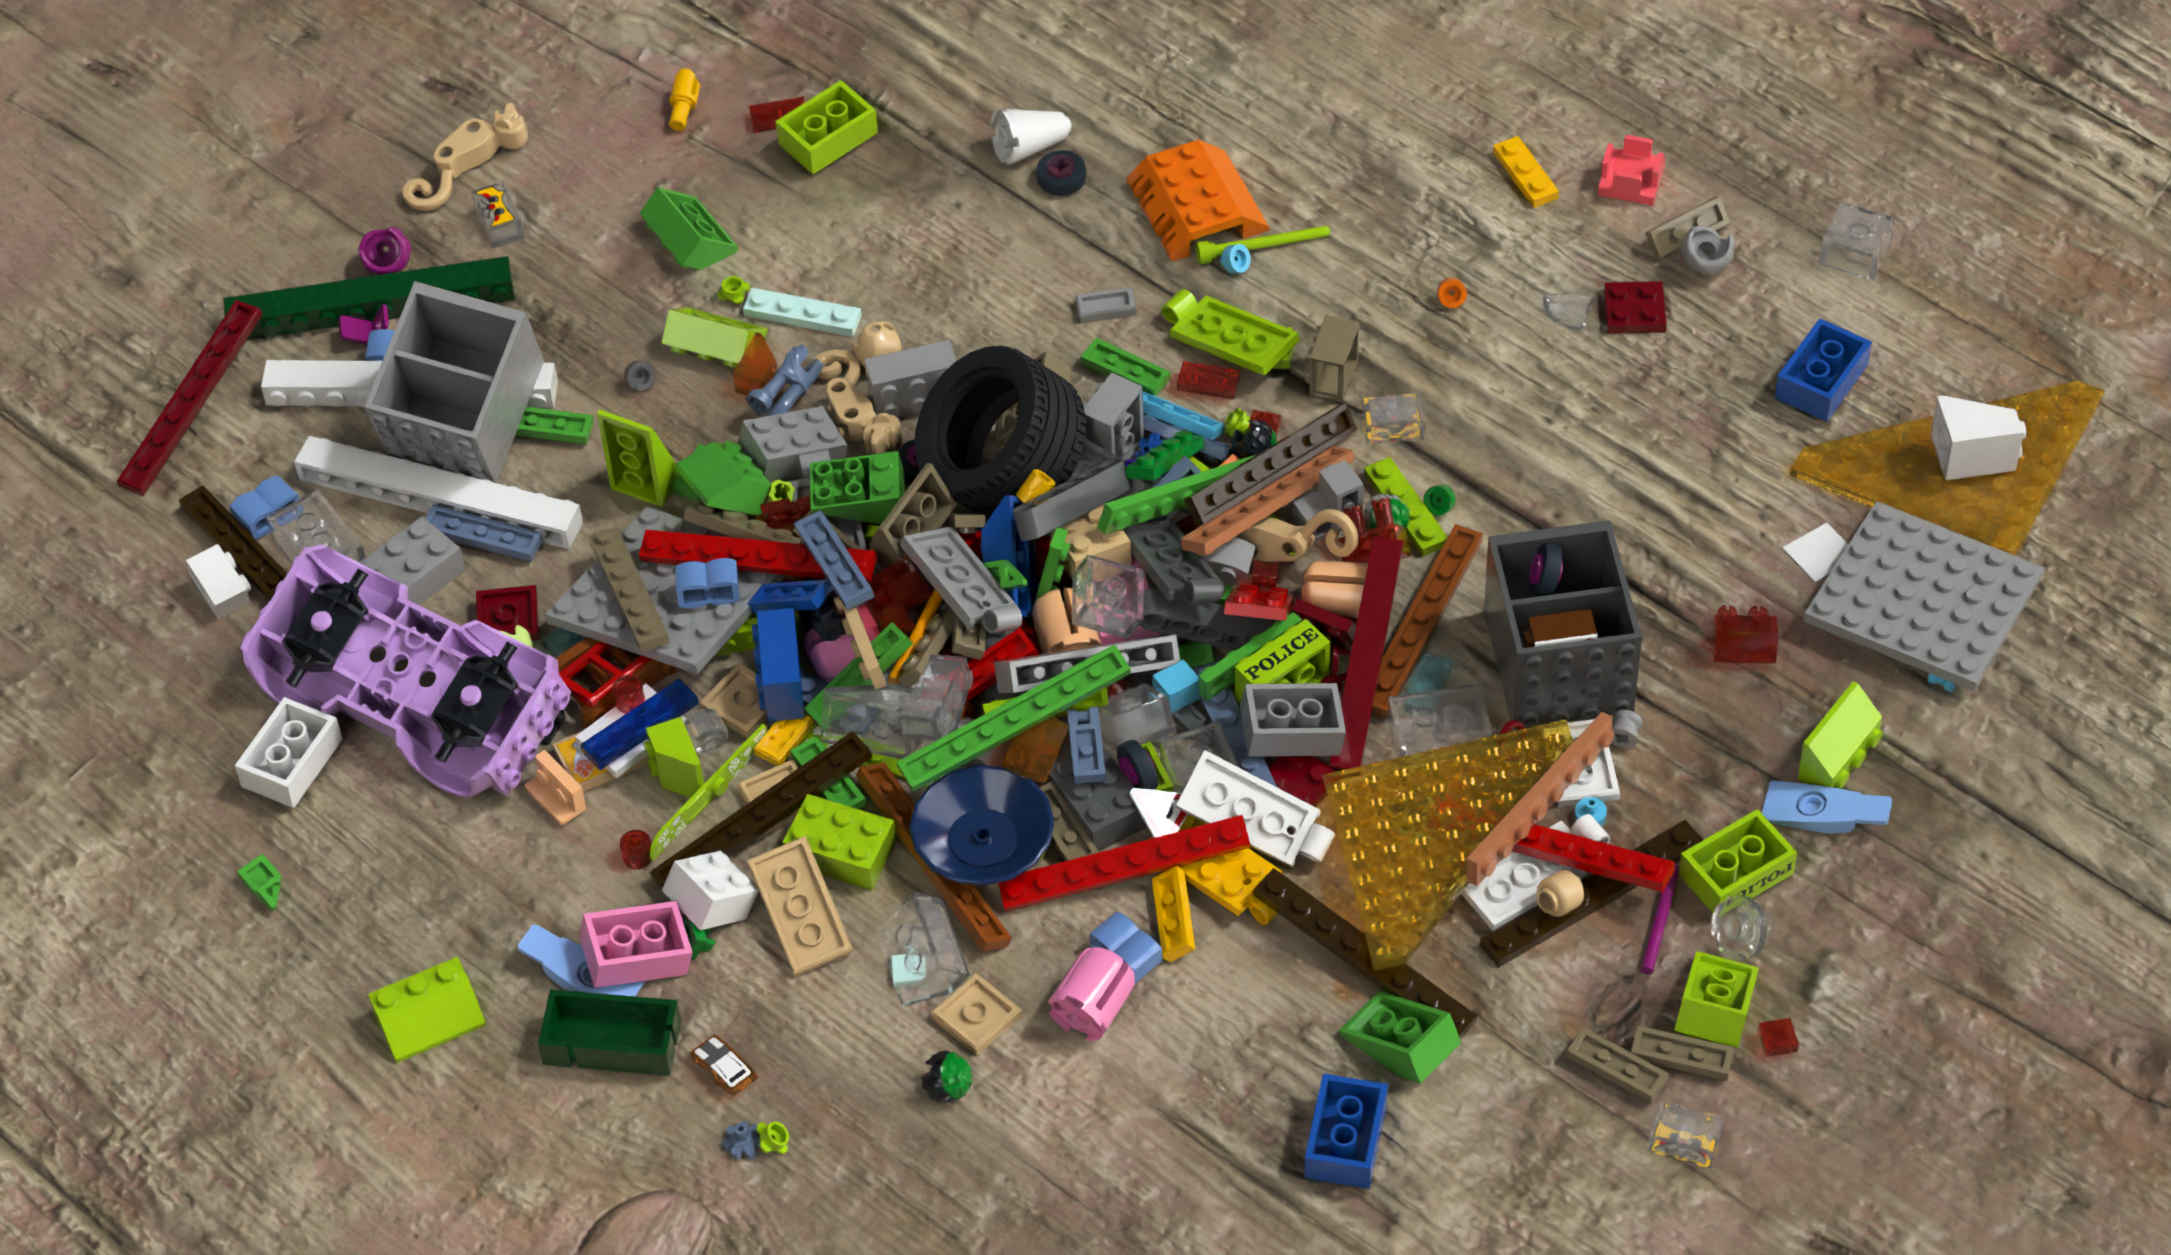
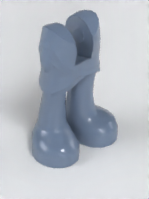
(791, 373)

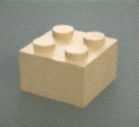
(1090, 540)

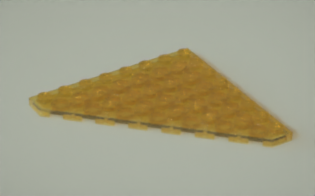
(1997, 509)
(1418, 819)

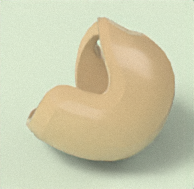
(876, 343)

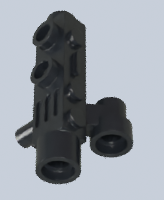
(825, 619)

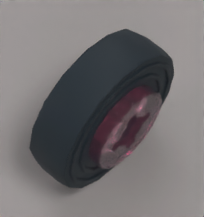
(1061, 172)

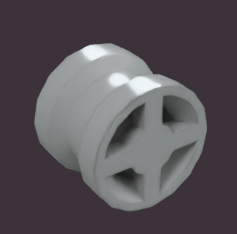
(1626, 727)

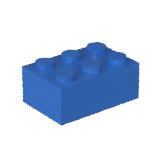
(1823, 370)
(778, 665)
(1346, 1131)

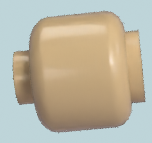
(1560, 893)

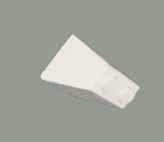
(1975, 437)

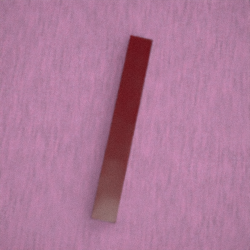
(189, 397)
(1368, 649)

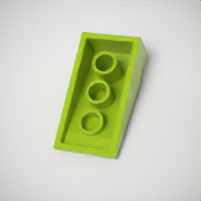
(636, 459)

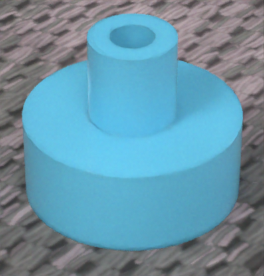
(1235, 258)
(1591, 806)

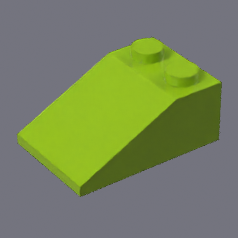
(1716, 999)

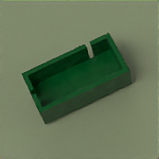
(610, 1032)

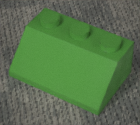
(687, 229)
(725, 478)

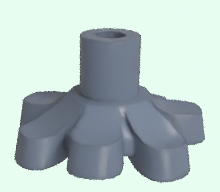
(742, 1140)

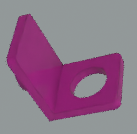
(358, 329)

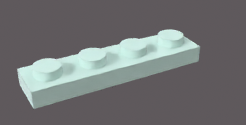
(802, 312)

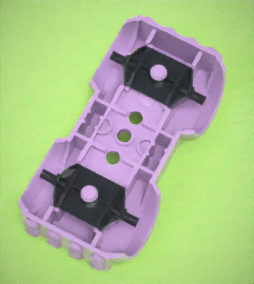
(463, 731)

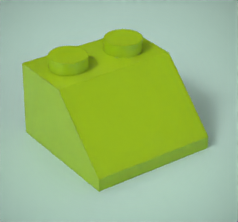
(673, 757)

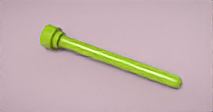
(1209, 251)

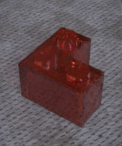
(895, 593)

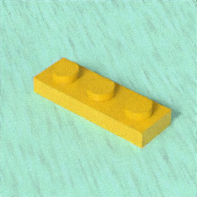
(1525, 171)
(1173, 914)

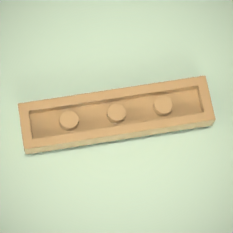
(861, 645)

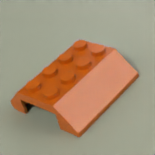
(1193, 195)

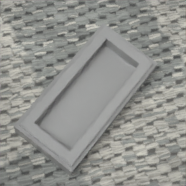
(1106, 305)

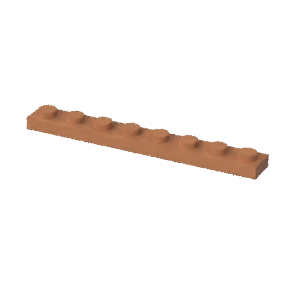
(1262, 503)
(1539, 799)

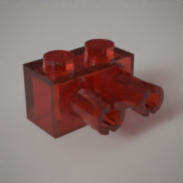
(1385, 528)
(1745, 637)

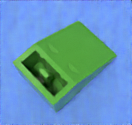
(857, 486)

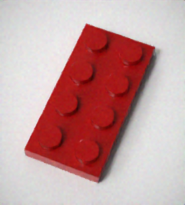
(1256, 603)

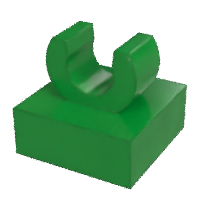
(698, 938)

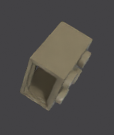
(1332, 358)

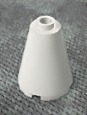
(1026, 132)

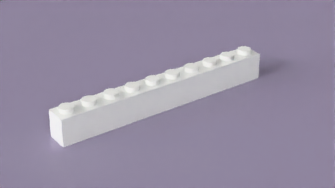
(351, 382)
(421, 486)

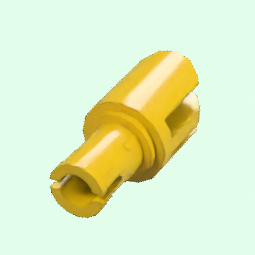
(683, 98)

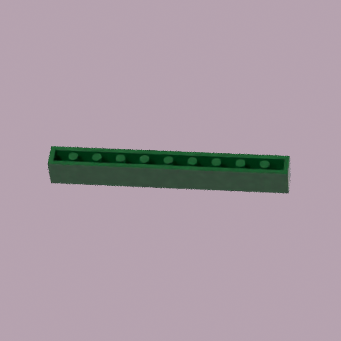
(361, 298)

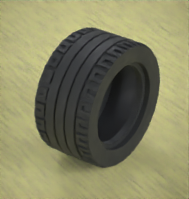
(968, 404)

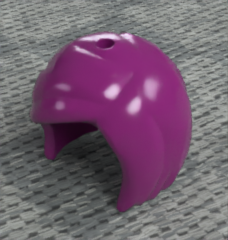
(380, 262)

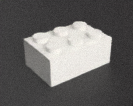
(288, 752)

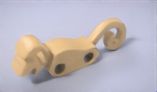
(466, 152)
(853, 410)
(1278, 539)

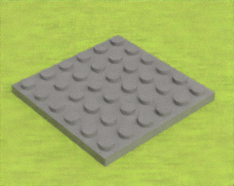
(1924, 595)
(692, 632)

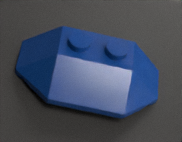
(1003, 542)

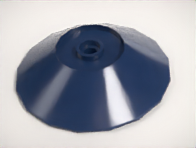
(976, 805)

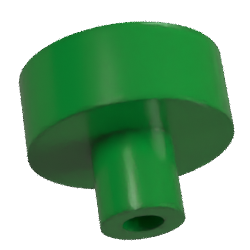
(1439, 499)

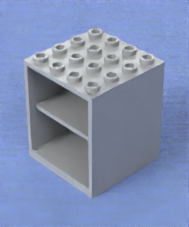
(454, 382)

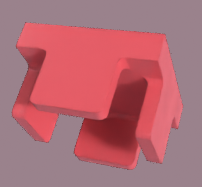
(1632, 171)

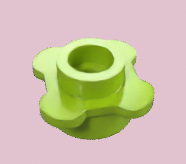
(733, 289)
(1236, 420)
(773, 1137)

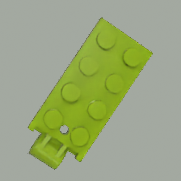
(1228, 331)

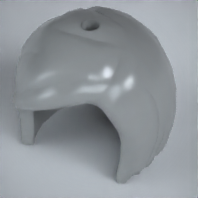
(1705, 239)

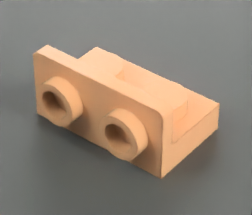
(556, 789)

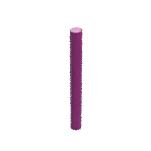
(1659, 924)

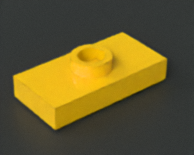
(781, 738)

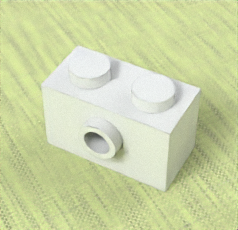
(218, 581)

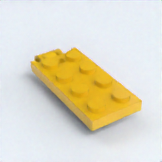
(1231, 878)

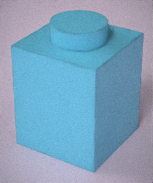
(1178, 684)

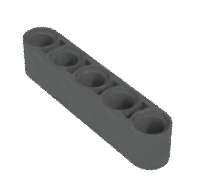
(1071, 499)
(1199, 621)

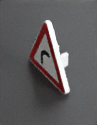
(1159, 810)

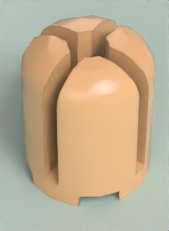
(1335, 586)
(1054, 624)

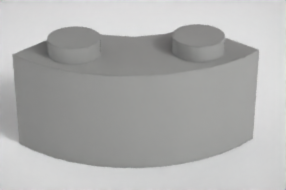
(1231, 560)

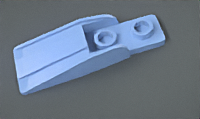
(1823, 807)
(566, 963)

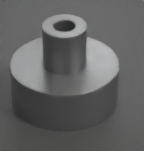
(639, 375)

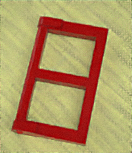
(592, 656)

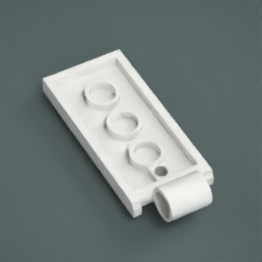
(1225, 791)
(1515, 879)

